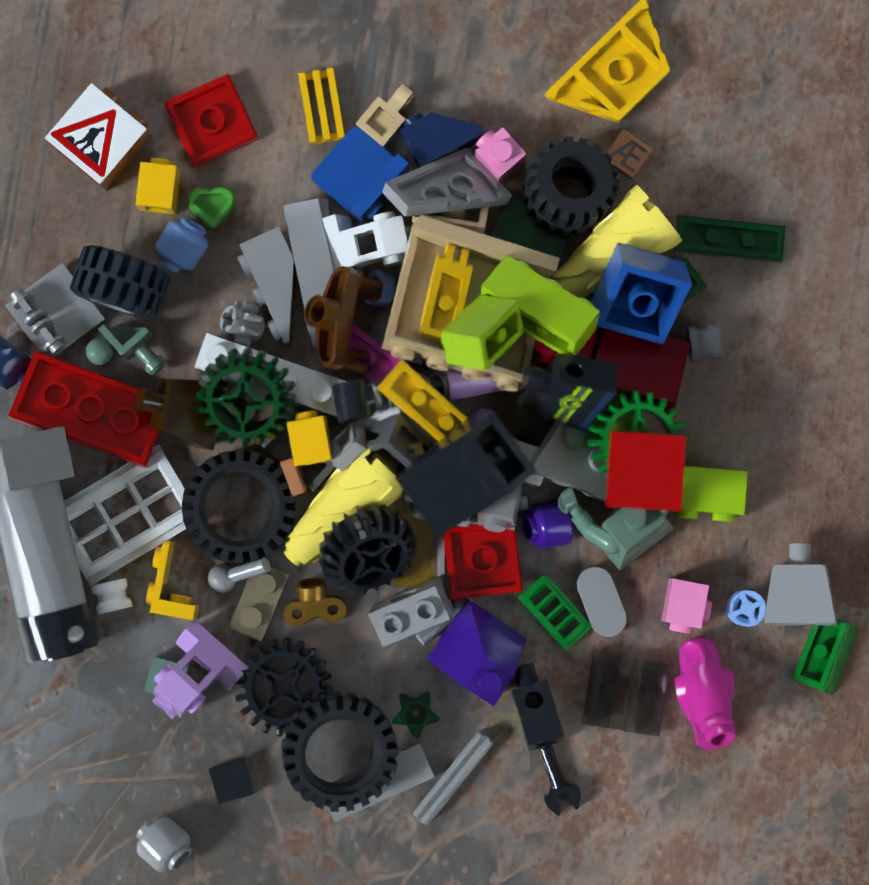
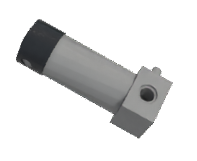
(40, 548)

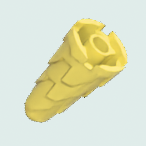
(632, 223)
(362, 483)

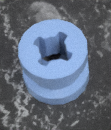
(752, 606)

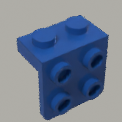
(357, 174)

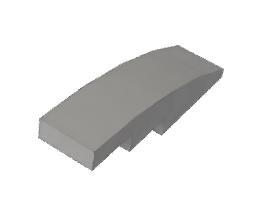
(309, 249)

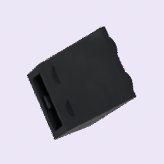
(465, 472)

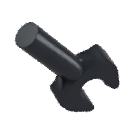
(557, 782)

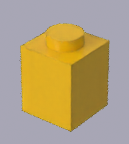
(158, 186)
(309, 439)

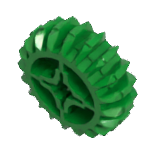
(636, 422)

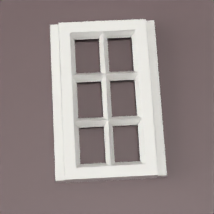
(140, 544)

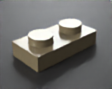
(259, 603)

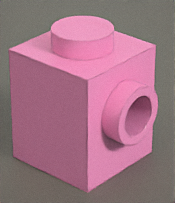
(500, 154)
(686, 605)

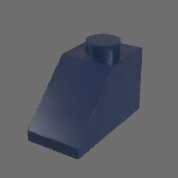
(437, 136)

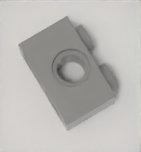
(411, 611)

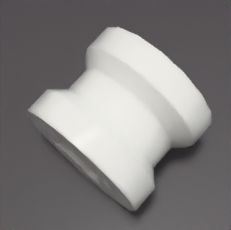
(111, 596)

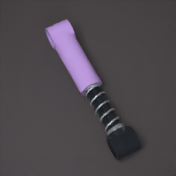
(361, 399)

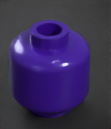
(548, 525)

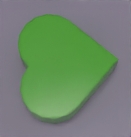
(212, 206)

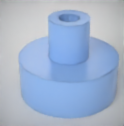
(389, 288)

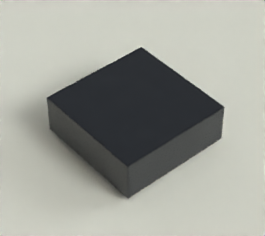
(231, 781)

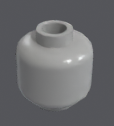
(163, 844)

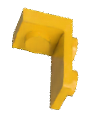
(177, 604)

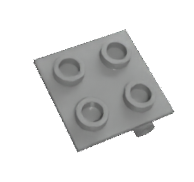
(53, 313)

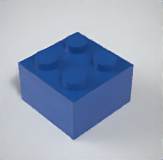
(641, 293)

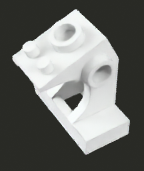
(389, 234)

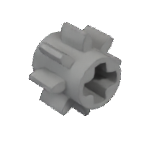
(242, 323)

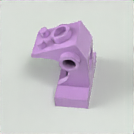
(178, 691)

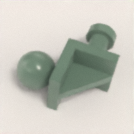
(127, 342)

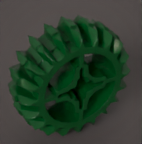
(243, 425)

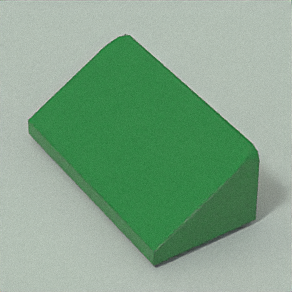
(825, 656)

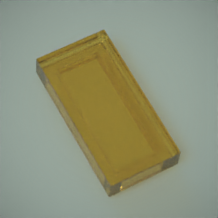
(421, 564)

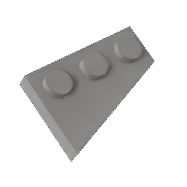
(446, 185)
(567, 461)

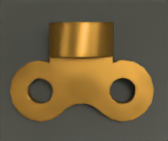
(314, 603)

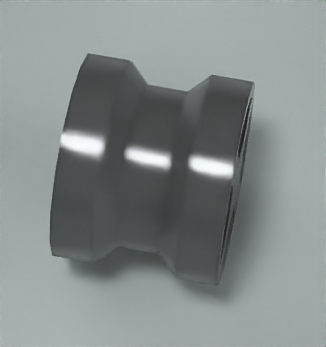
(703, 341)

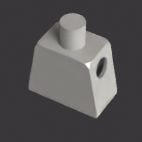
(800, 592)

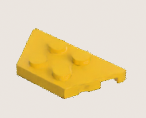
(616, 69)

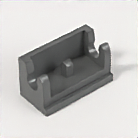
(399, 439)

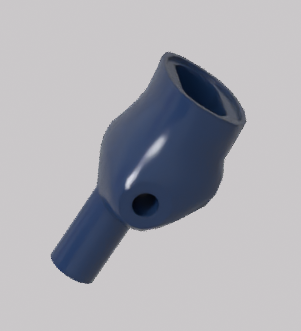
(12, 364)

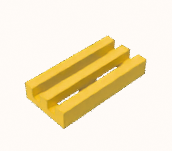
(317, 76)

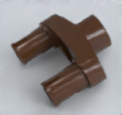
(334, 317)

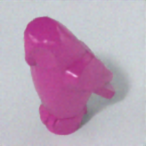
(706, 693)

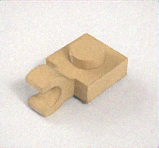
(383, 119)

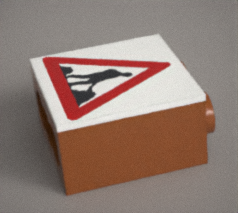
(99, 135)

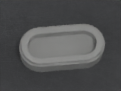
(601, 601)

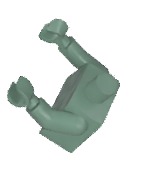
(622, 535)

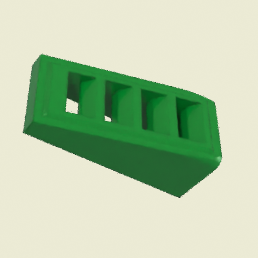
(533, 590)

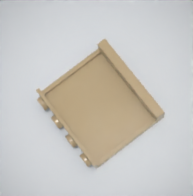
(425, 242)

